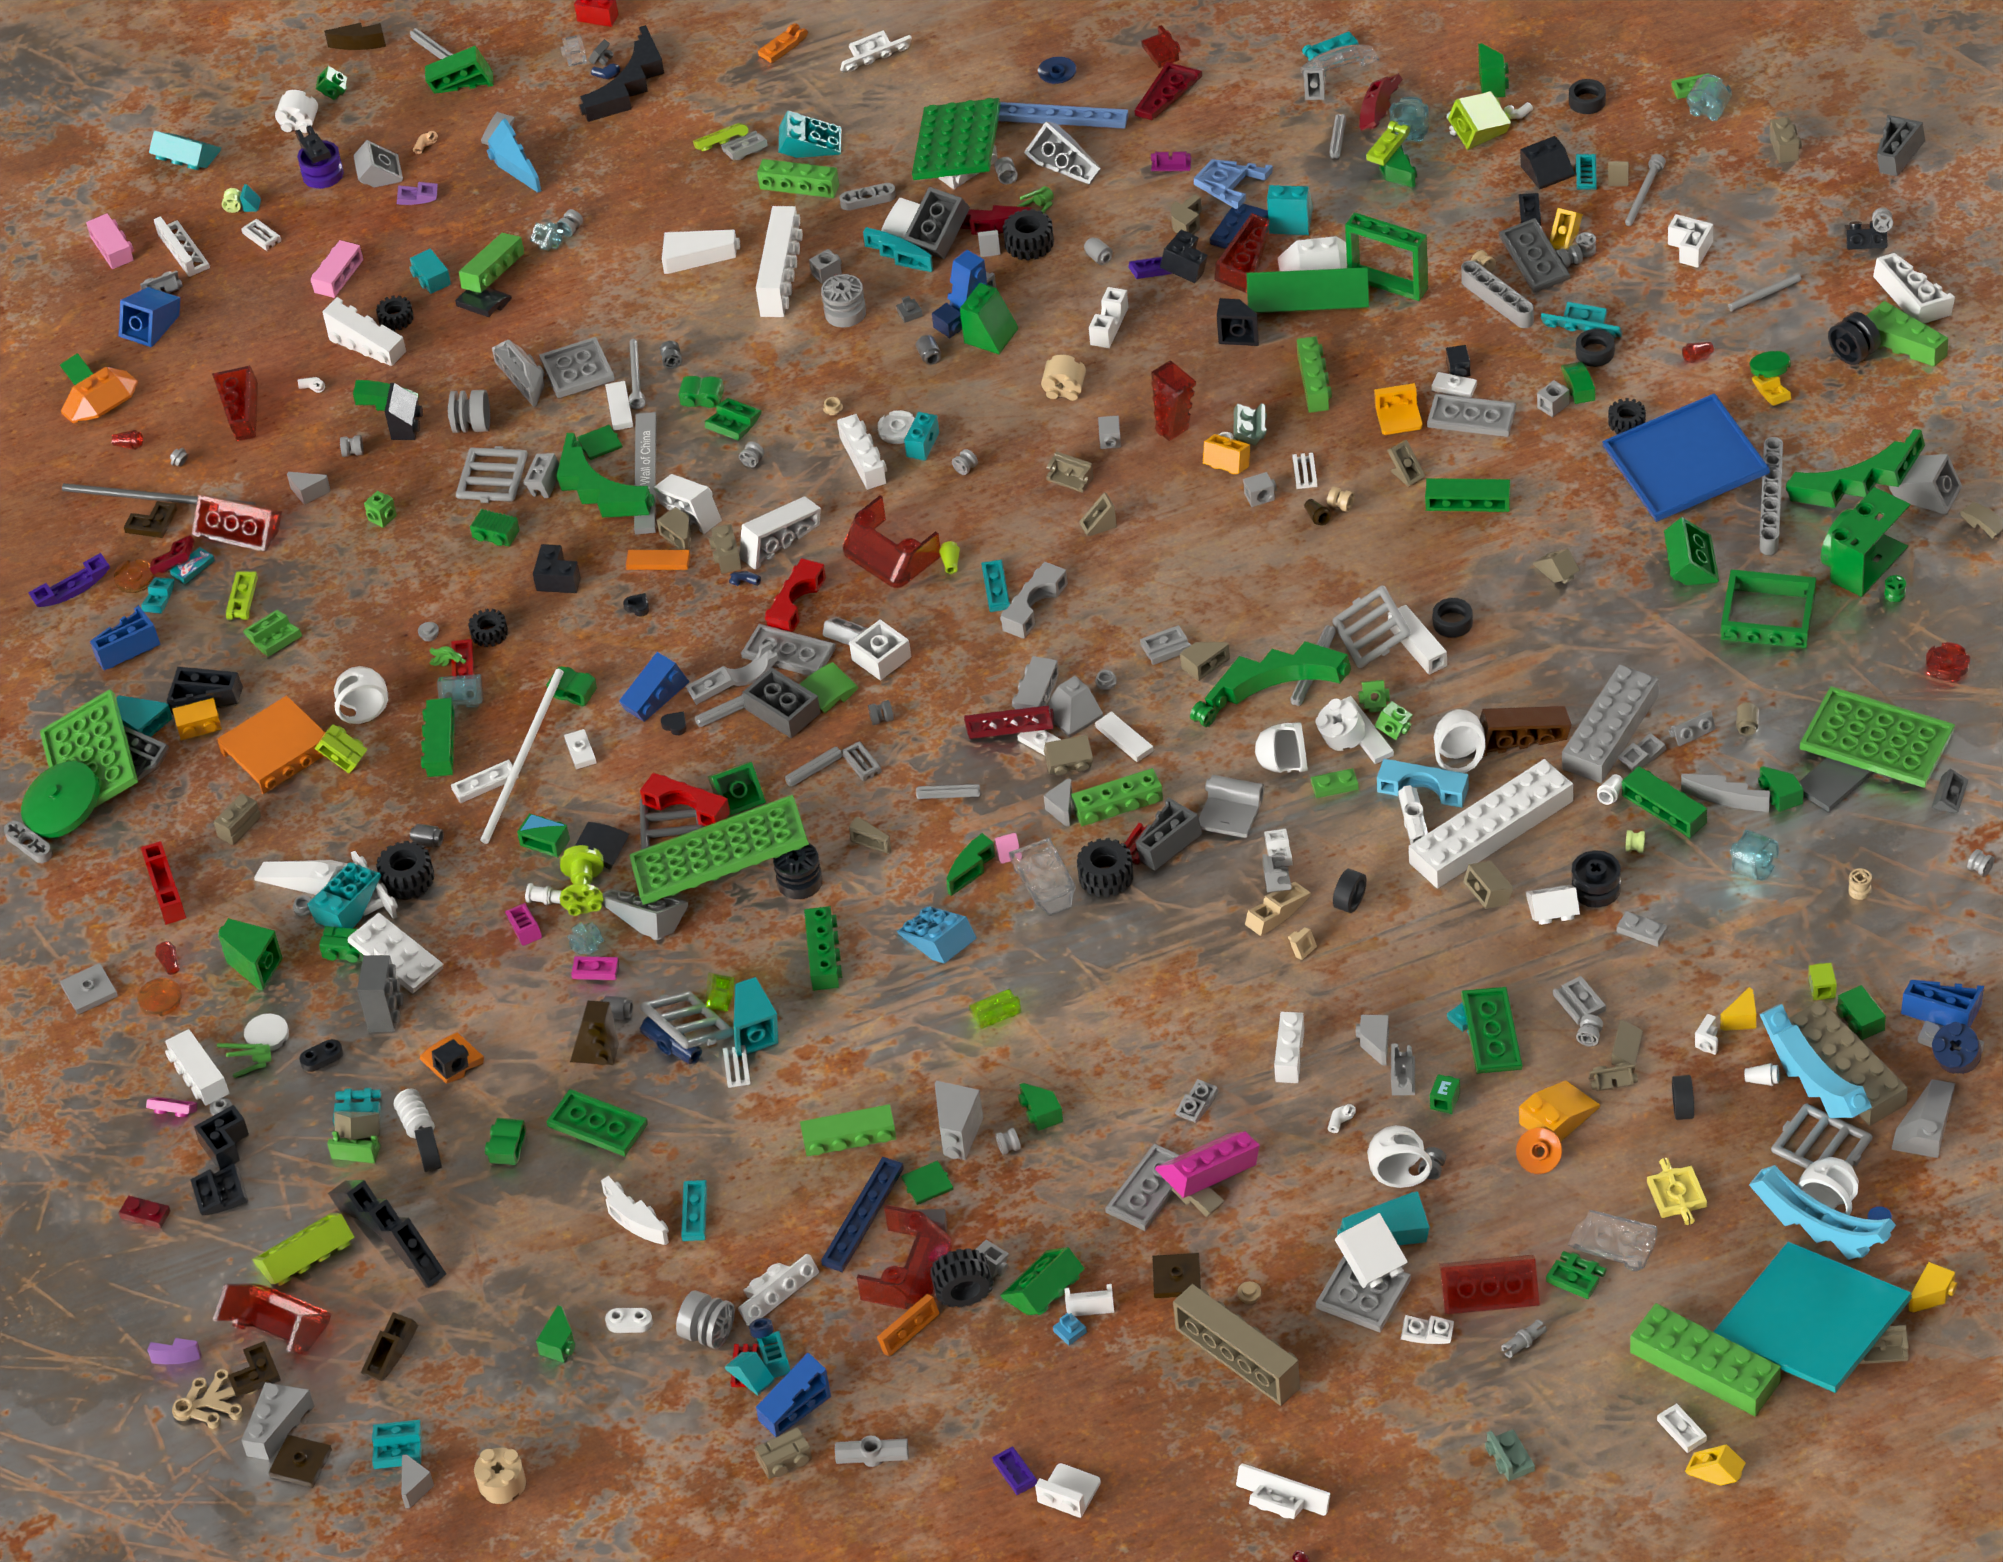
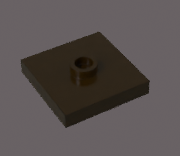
(1175, 1274)
(300, 1461)

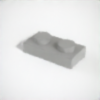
(1642, 928)

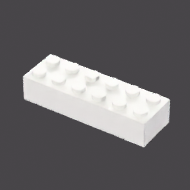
(778, 261)

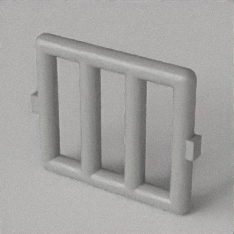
(513, 483)
(1383, 649)
(677, 1031)
(1845, 1129)

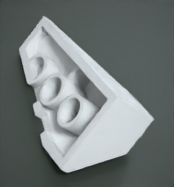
(302, 876)

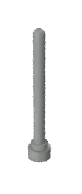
(1655, 164)
(636, 399)

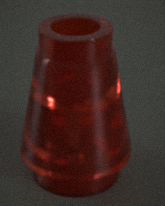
(1695, 351)
(129, 439)
(167, 956)

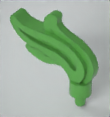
(444, 655)

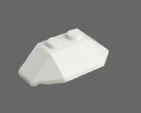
(1314, 255)

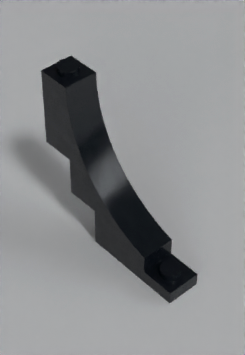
(615, 95)
(398, 1232)

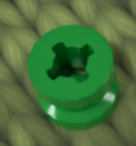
(1895, 588)
(1203, 714)

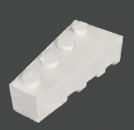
(1912, 289)
(362, 333)
(777, 530)

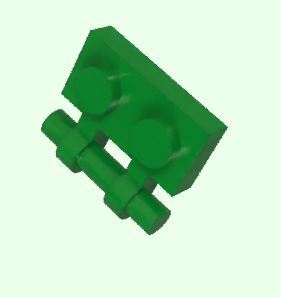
(1574, 1279)

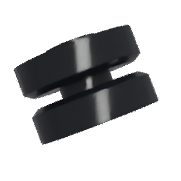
(1854, 338)
(1596, 878)

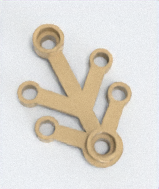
(211, 1399)

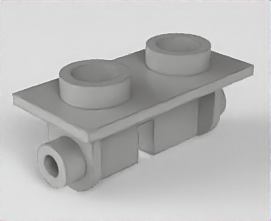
(168, 281)
(1693, 728)

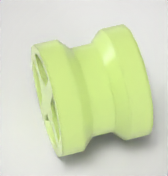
(231, 200)
(1635, 841)

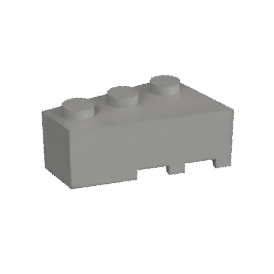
(274, 1417)

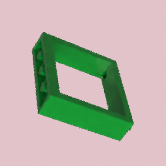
(1394, 236)
(1769, 584)

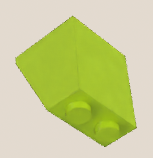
(1478, 119)

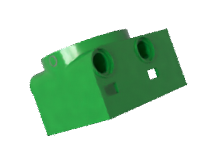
(1858, 538)

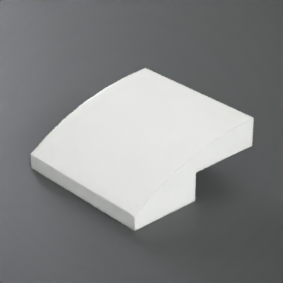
(900, 217)

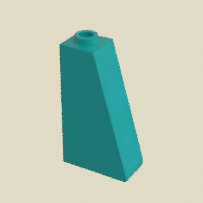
(1402, 1216)

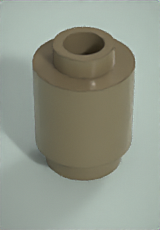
(1747, 718)

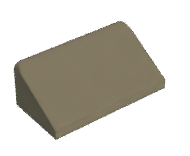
(1626, 1043)

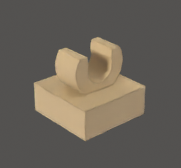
(1302, 943)

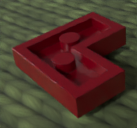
(178, 555)

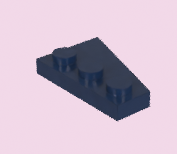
(1232, 224)

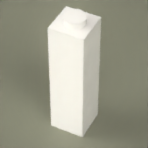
(1421, 642)

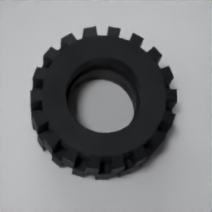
(1028, 234)
(404, 857)
(1105, 880)
(961, 1277)

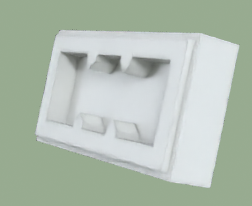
(1454, 385)
(1037, 739)
(580, 749)

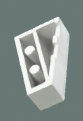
(690, 498)

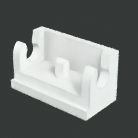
(1089, 1302)

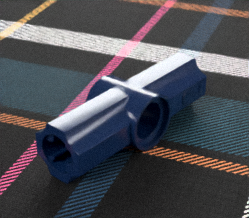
(667, 1043)

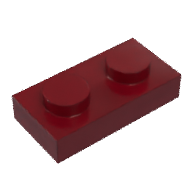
(144, 1212)

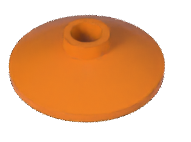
(1530, 1143)

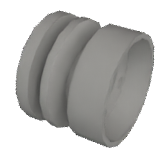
(843, 300)
(465, 411)
(705, 1319)

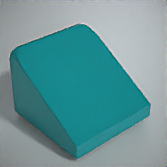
(249, 199)

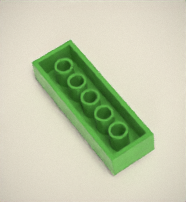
(1705, 1359)

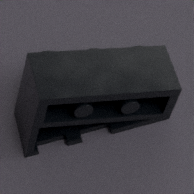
(197, 684)

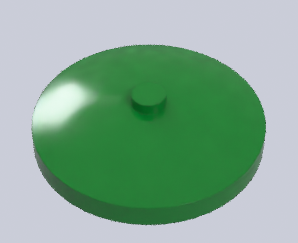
(60, 799)

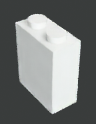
(1371, 1251)

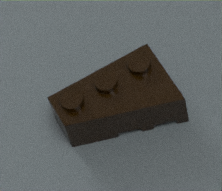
(596, 1036)

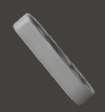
(849, 199)
(31, 849)

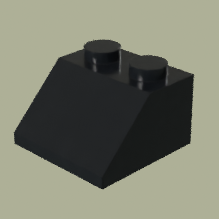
(1546, 162)
(1236, 323)
(402, 413)

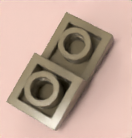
(1980, 515)
(1205, 1200)

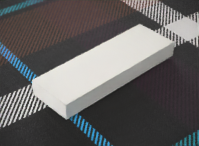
(619, 405)
(1124, 736)
(482, 781)

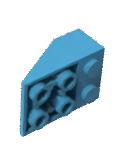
(938, 933)

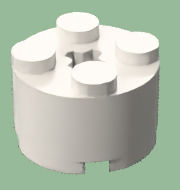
(296, 111)
(1341, 725)

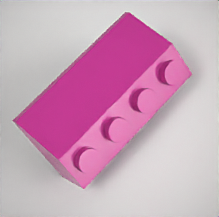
(1210, 1163)

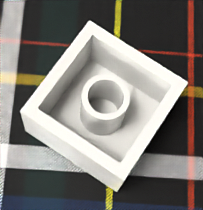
(880, 649)

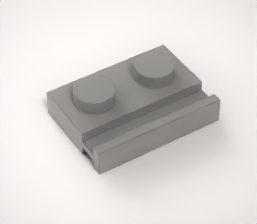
(744, 145)
(1164, 644)
(1579, 999)

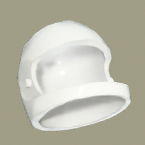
(360, 690)
(1459, 736)
(1282, 748)
(1392, 1155)
(1830, 1182)

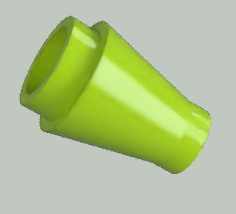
(950, 555)

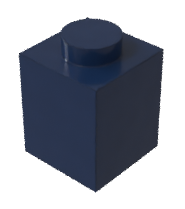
(947, 320)

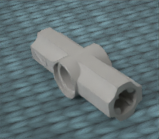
(881, 1451)

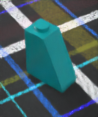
(143, 714)

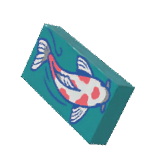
(197, 562)

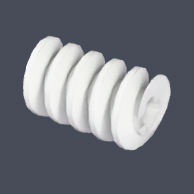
(412, 1111)

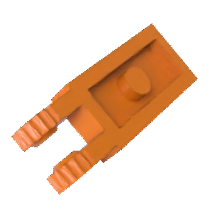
(783, 43)

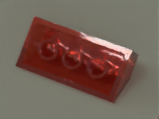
(235, 522)
(1489, 1284)

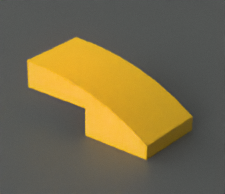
(1771, 389)

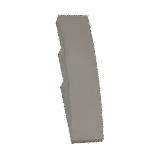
(1730, 794)

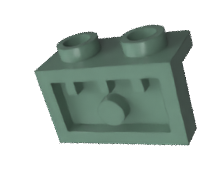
(1249, 423)
(1509, 1454)

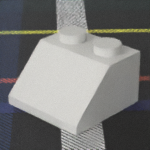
(1553, 903)

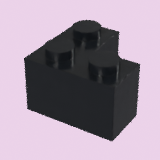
(1183, 258)
(554, 573)
(220, 1134)

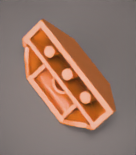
(99, 394)

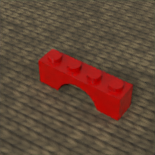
(805, 579)
(663, 792)
(163, 882)

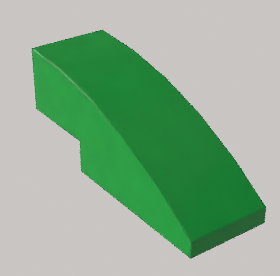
(1579, 382)
(373, 393)
(970, 863)

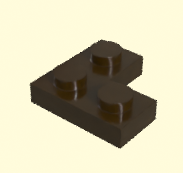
(153, 524)
(260, 1370)

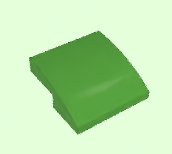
(272, 633)
(830, 686)

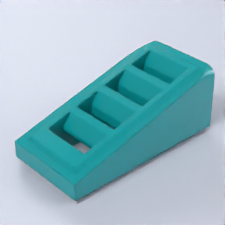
(1586, 160)
(774, 1355)

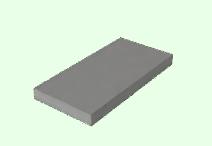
(1471, 415)
(795, 651)
(1143, 1191)

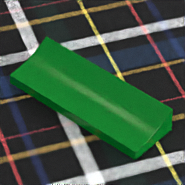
(1308, 290)

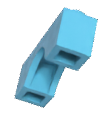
(1448, 785)

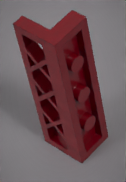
(1009, 722)

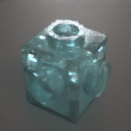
(547, 235)
(591, 936)

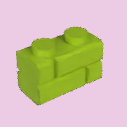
(341, 748)

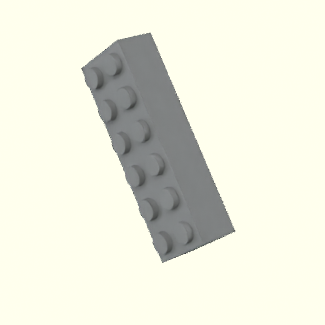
(1610, 723)

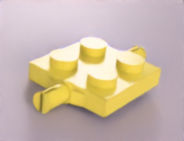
(1676, 1191)

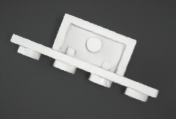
(871, 48)
(380, 895)
(775, 1287)
(1281, 1494)

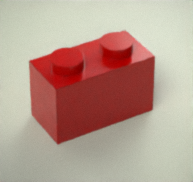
(596, 11)

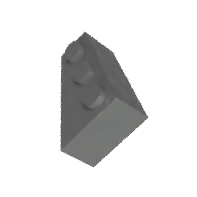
(1899, 144)
(1168, 834)

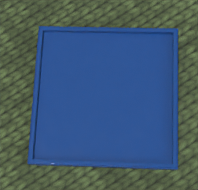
(1685, 457)

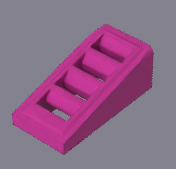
(525, 925)

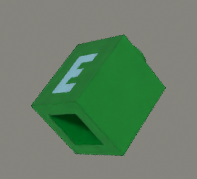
(1445, 1094)

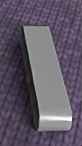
(1497, 294)

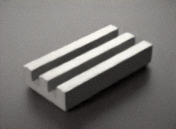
(868, 771)

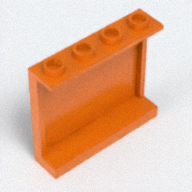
(274, 743)

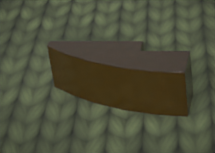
(355, 37)
(389, 1346)

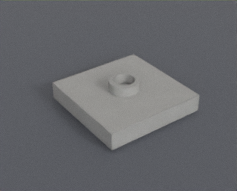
(88, 988)

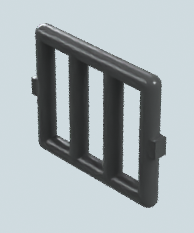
(646, 817)

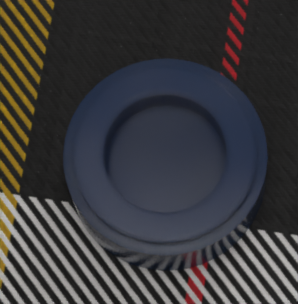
(761, 1328)

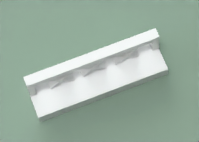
(178, 250)

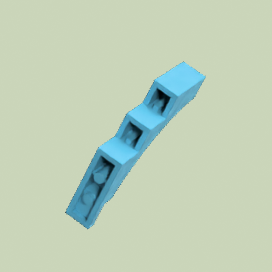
(1799, 1059)

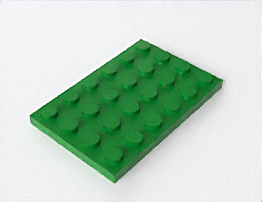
(956, 139)

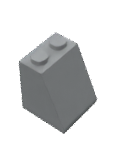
(1930, 484)
(959, 1118)

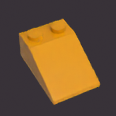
(1557, 1108)

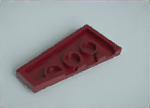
(1165, 89)

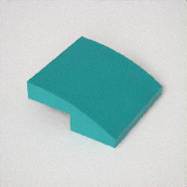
(393, 1441)

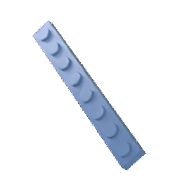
(1063, 115)

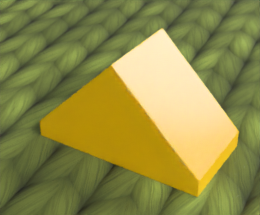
(1740, 1013)

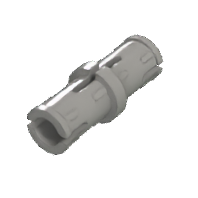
(1524, 1338)

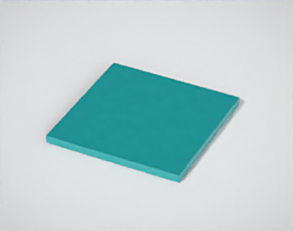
(1813, 1316)

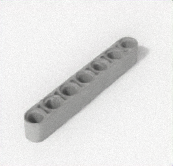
(1771, 496)

